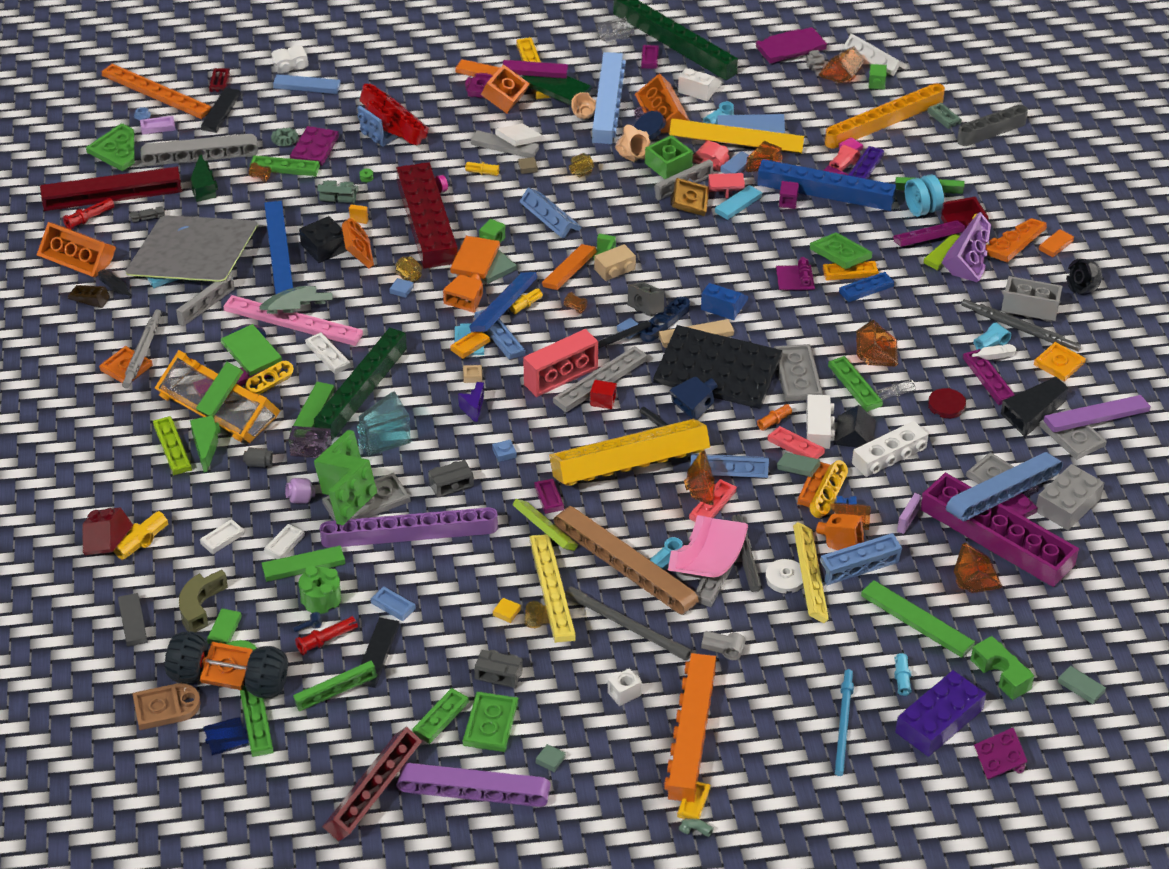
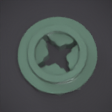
(280, 137)

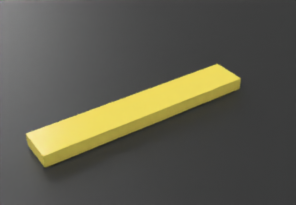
(810, 572)

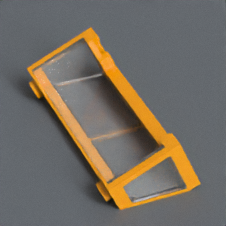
(240, 414)

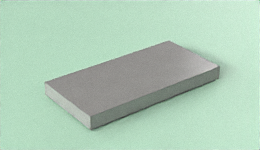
(798, 372)
(388, 496)

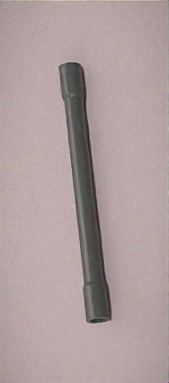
(673, 647)

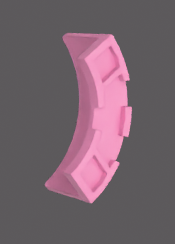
(712, 548)

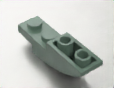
(294, 298)

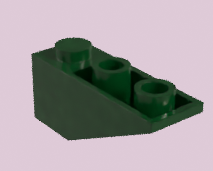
(202, 181)

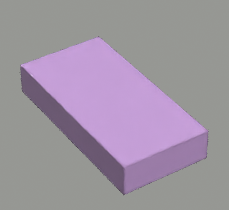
(157, 125)
(909, 513)

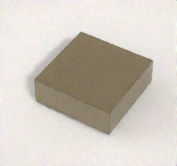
(527, 165)

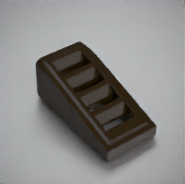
(91, 295)

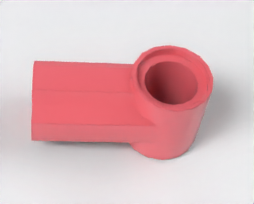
(845, 157)

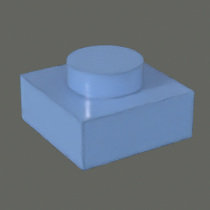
(504, 450)

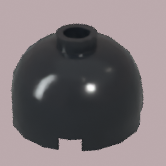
(1084, 276)

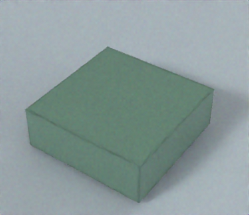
(550, 758)

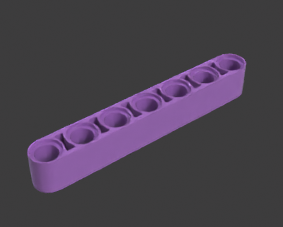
(474, 784)

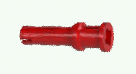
(81, 216)
(317, 638)

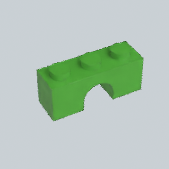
(1015, 677)

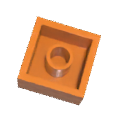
(505, 89)

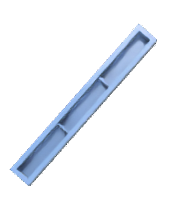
(608, 98)

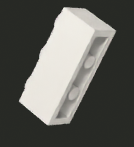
(820, 420)

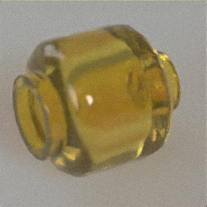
(581, 165)
(408, 268)

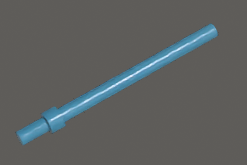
(846, 690)

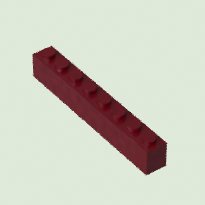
(116, 187)

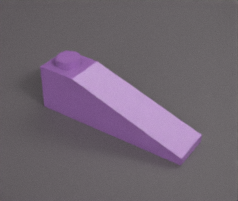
(968, 252)

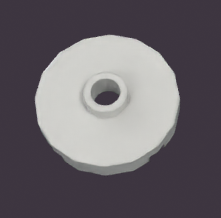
(784, 576)

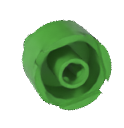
(319, 589)

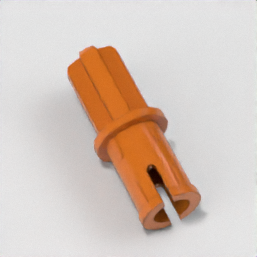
(774, 417)

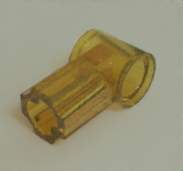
(535, 614)

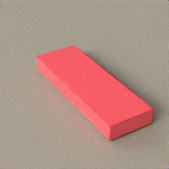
(795, 443)
(722, 494)

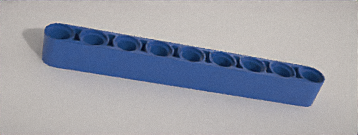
(278, 246)

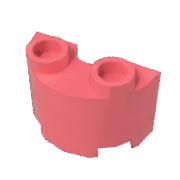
(713, 151)

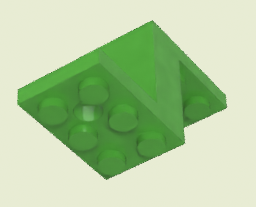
(345, 477)

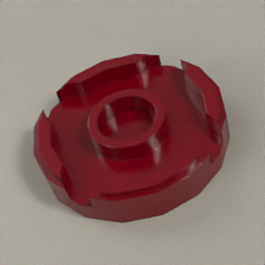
(947, 403)

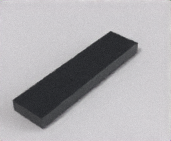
(220, 110)
(380, 646)

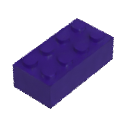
(940, 713)

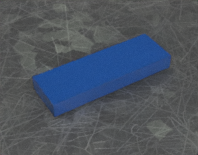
(866, 286)

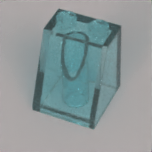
(384, 426)

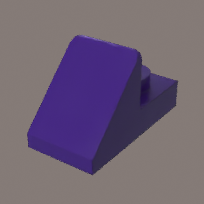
(472, 403)

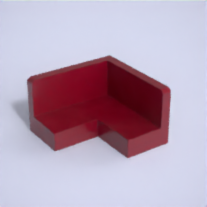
(962, 210)

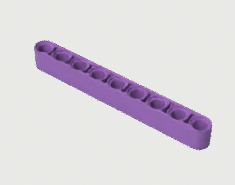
(409, 527)

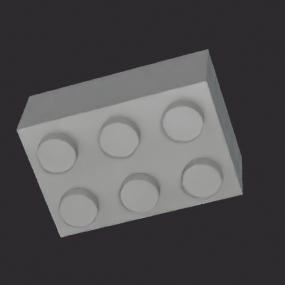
(1031, 298)
(1069, 497)

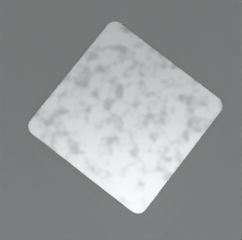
(195, 253)

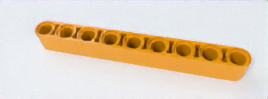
(884, 115)

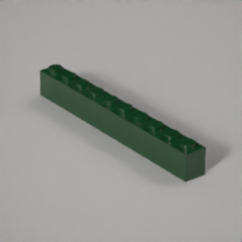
(677, 37)

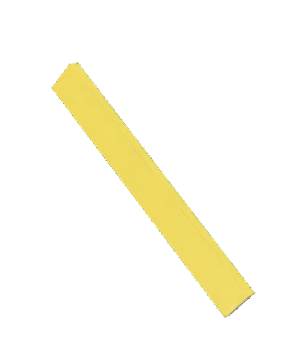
(552, 589)

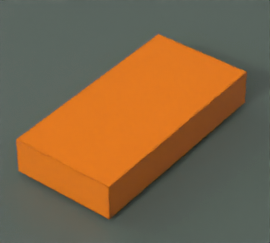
(1056, 243)

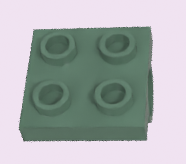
(345, 191)

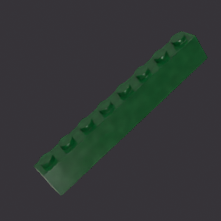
(361, 382)

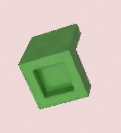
(605, 243)

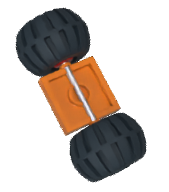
(226, 665)

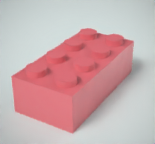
(560, 362)

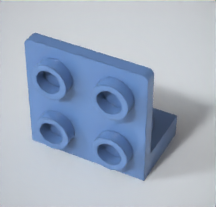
(372, 127)

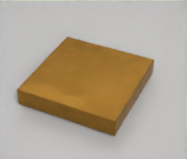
(690, 197)

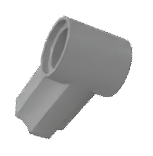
(729, 645)

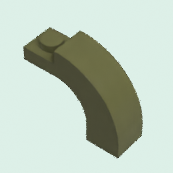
(194, 594)

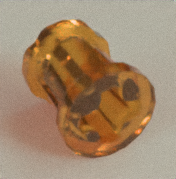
(259, 171)
(575, 302)

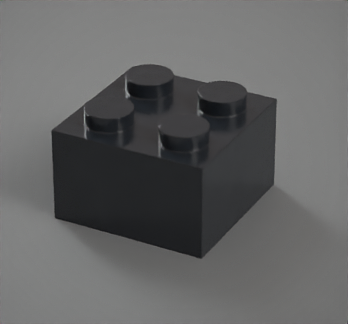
(322, 239)

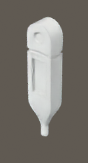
(996, 352)

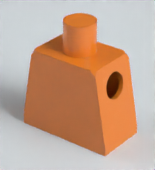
(464, 292)
(842, 530)

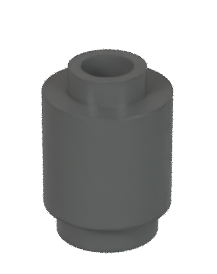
(258, 457)

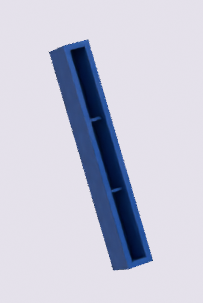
(828, 185)

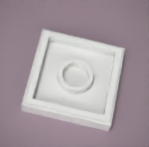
(518, 134)

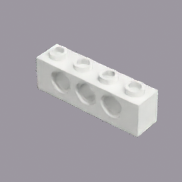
(890, 448)

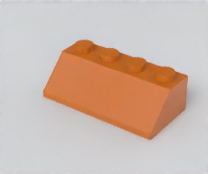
(661, 97)
(75, 250)

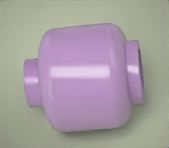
(300, 490)

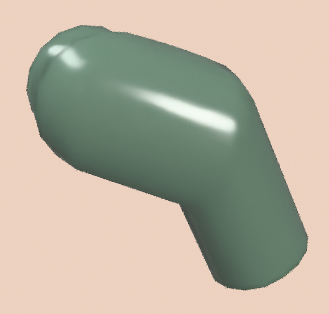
(697, 824)

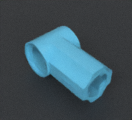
(725, 108)
(995, 335)
(663, 556)

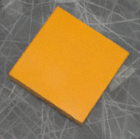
(1059, 361)

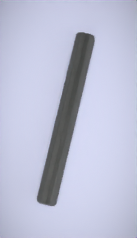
(748, 561)

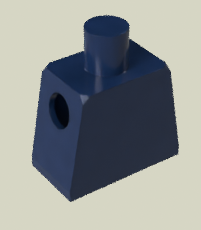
(693, 396)

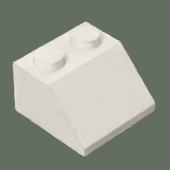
(697, 84)

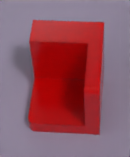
(603, 394)

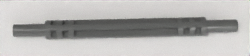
(1019, 324)

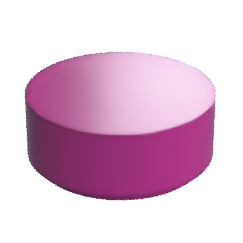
(441, 183)

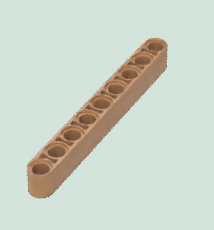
(626, 560)

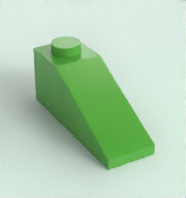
(205, 436)

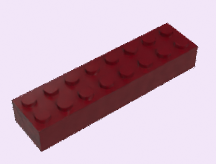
(426, 215)

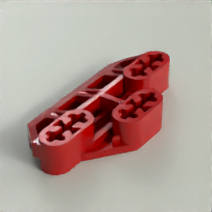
(393, 115)

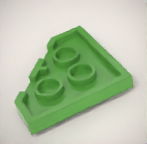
(115, 147)

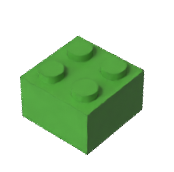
(668, 157)

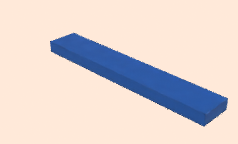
(503, 302)

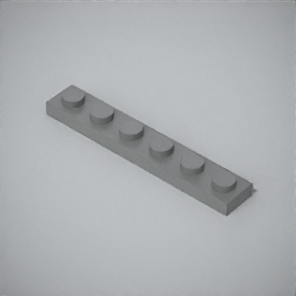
(609, 372)

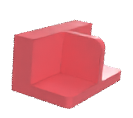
(726, 183)

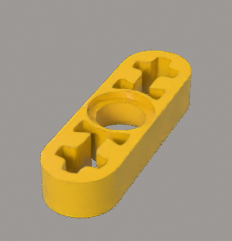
(273, 371)

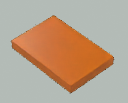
(475, 256)

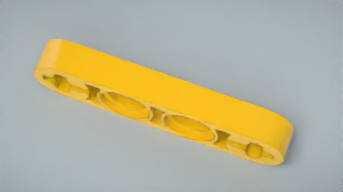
(825, 486)

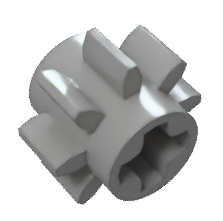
(815, 60)

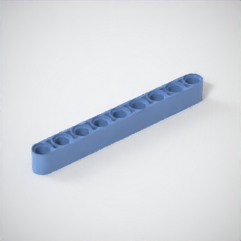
(1004, 486)

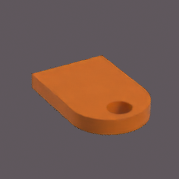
(357, 242)

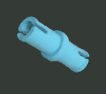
(902, 674)

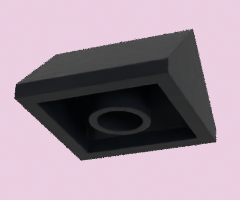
(854, 428)

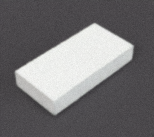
(222, 536)
(284, 542)

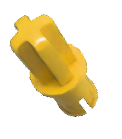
(482, 168)
(525, 301)

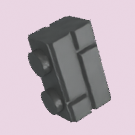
(451, 478)
(498, 668)

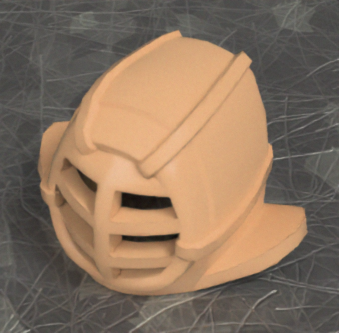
(632, 143)

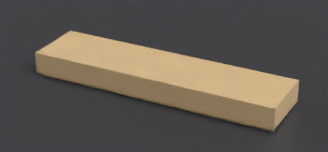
(720, 327)

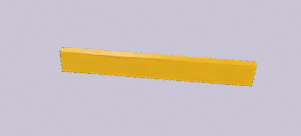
(734, 135)

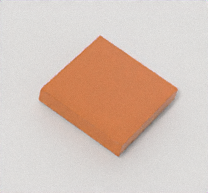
(118, 363)

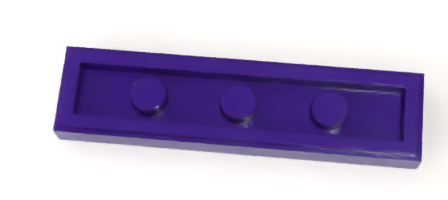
(867, 162)

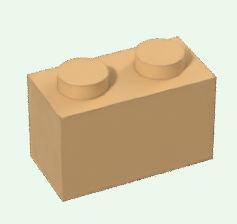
(615, 262)

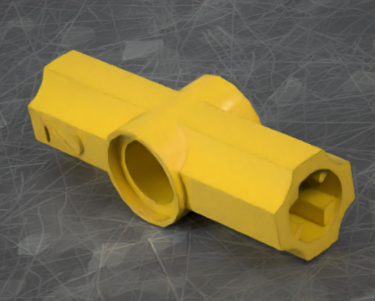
(141, 535)

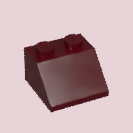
(104, 530)

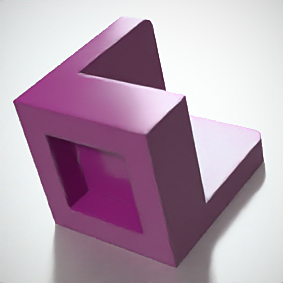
(788, 194)

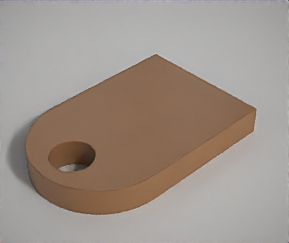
(165, 705)

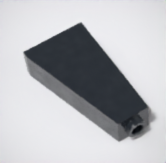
(1030, 406)

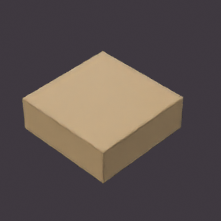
(472, 373)

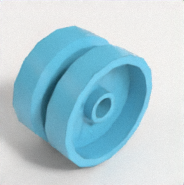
(924, 195)

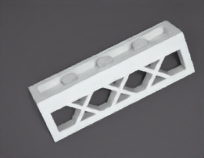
(874, 55)

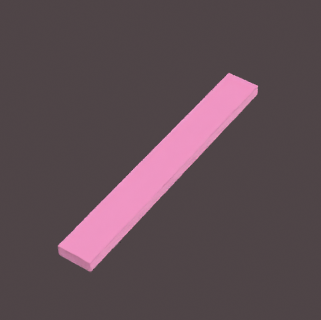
(294, 321)

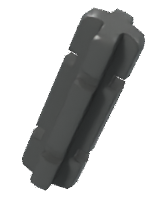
(147, 214)

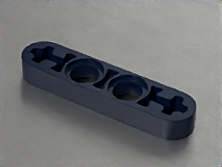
(680, 302)

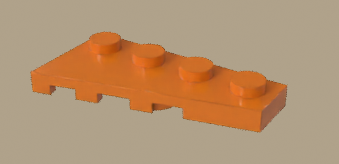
(1015, 241)

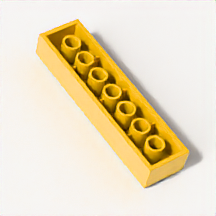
(629, 451)

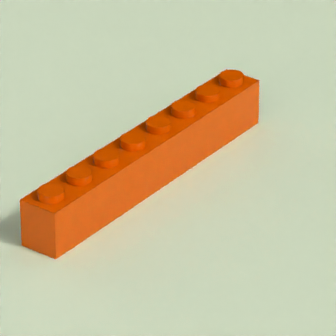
(692, 727)

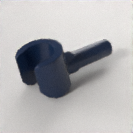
(315, 622)

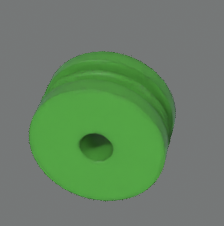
(366, 175)

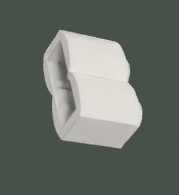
(289, 59)

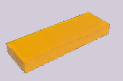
(861, 270)

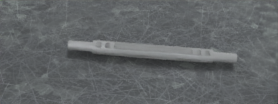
(141, 348)

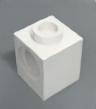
(624, 687)

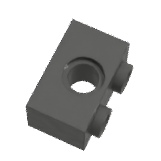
(646, 298)

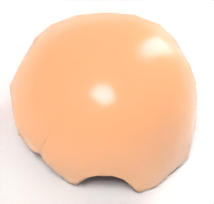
(583, 105)

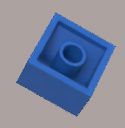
(722, 301)

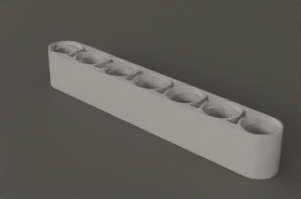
(189, 150)

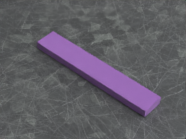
(1096, 413)

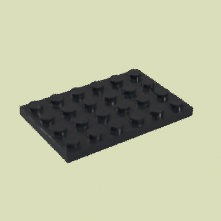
(737, 366)

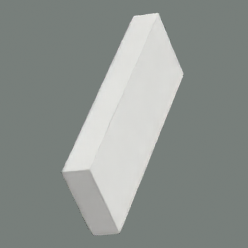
(328, 353)

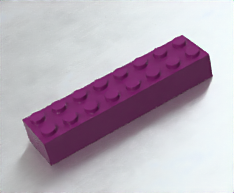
(1004, 533)

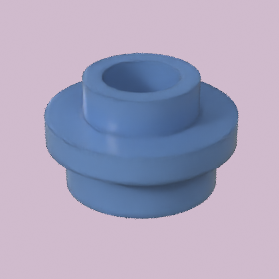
(142, 113)

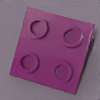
(795, 276)
(1001, 754)

